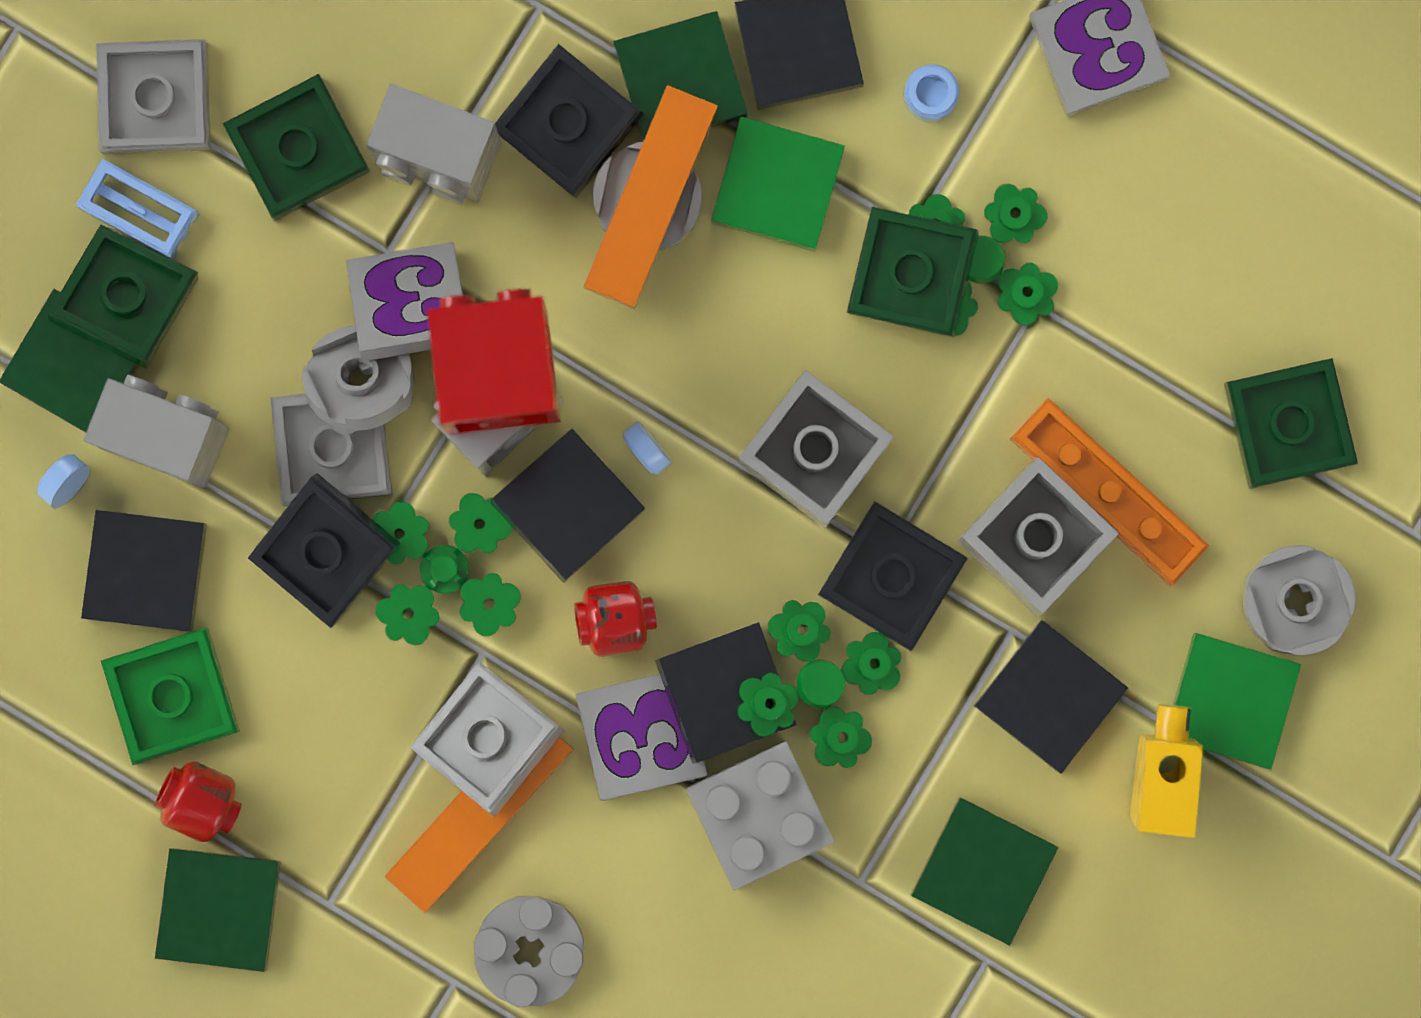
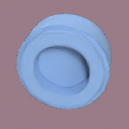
(931, 92)
(646, 448)
(63, 480)

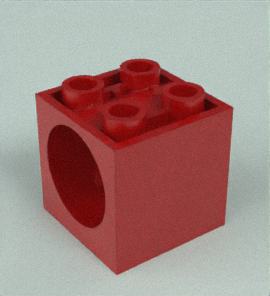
(493, 362)

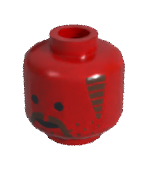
(614, 618)
(198, 801)

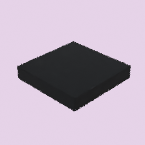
(797, 49)
(567, 121)
(567, 505)
(324, 550)
(144, 570)
(892, 576)
(705, 690)
(1050, 696)

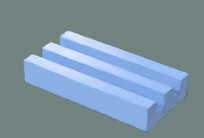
(177, 231)

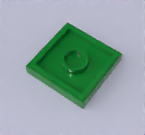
(777, 184)
(170, 696)
(1236, 699)

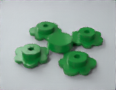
(990, 256)
(446, 570)
(819, 684)

